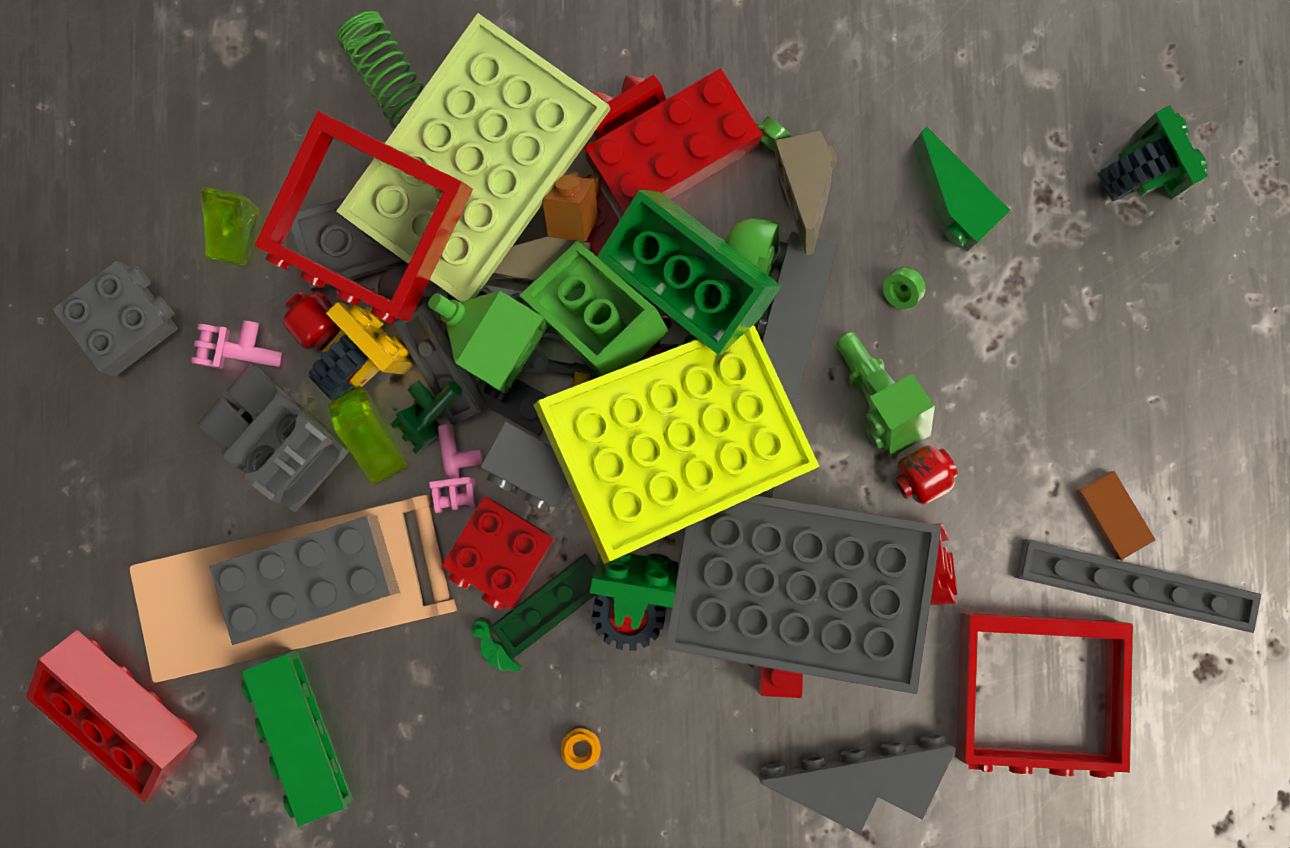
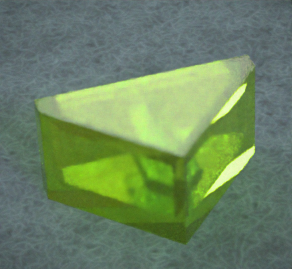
(228, 225)

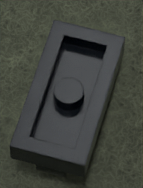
(515, 405)

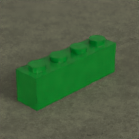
(296, 738)

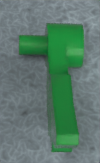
(491, 650)

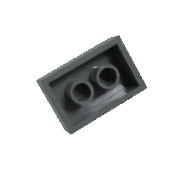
(530, 465)

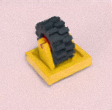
(357, 352)

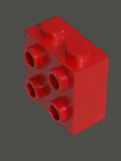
(497, 554)

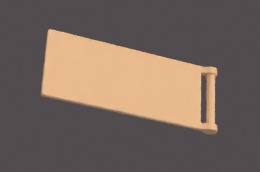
(186, 622)

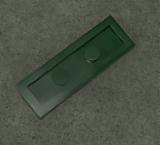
(546, 607)

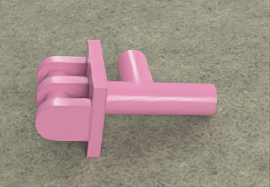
(244, 350)
(451, 463)

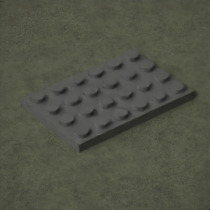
(807, 591)

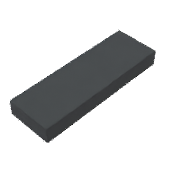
(436, 362)

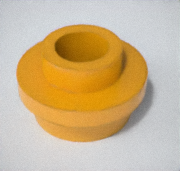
(577, 761)

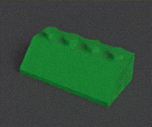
(687, 271)

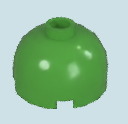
(755, 241)

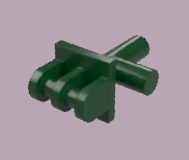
(419, 420)

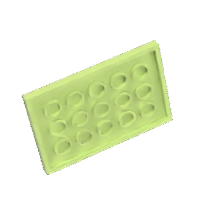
(496, 124)

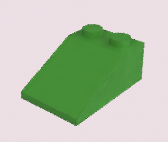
(595, 311)

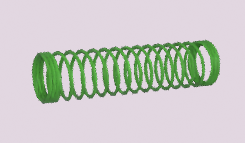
(374, 18)

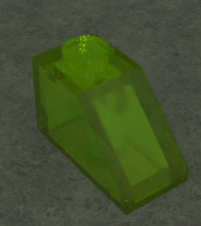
(367, 435)

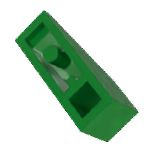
(960, 198)

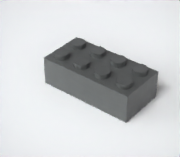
(304, 579)

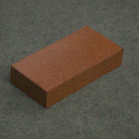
(1115, 515)

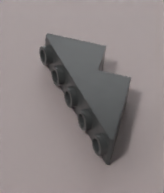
(850, 785)

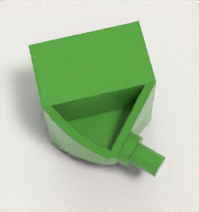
(491, 335)

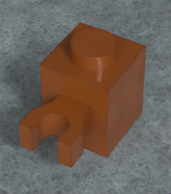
(572, 207)

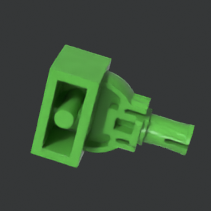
(898, 411)

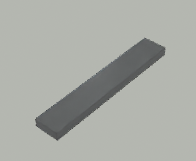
(1138, 586)

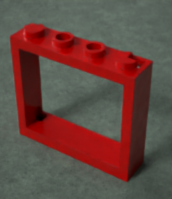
(427, 252)
(1061, 763)

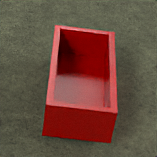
(675, 142)

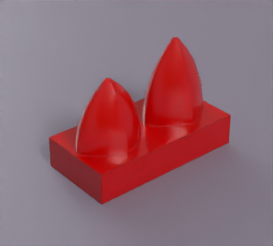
(636, 98)

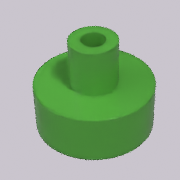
(904, 288)

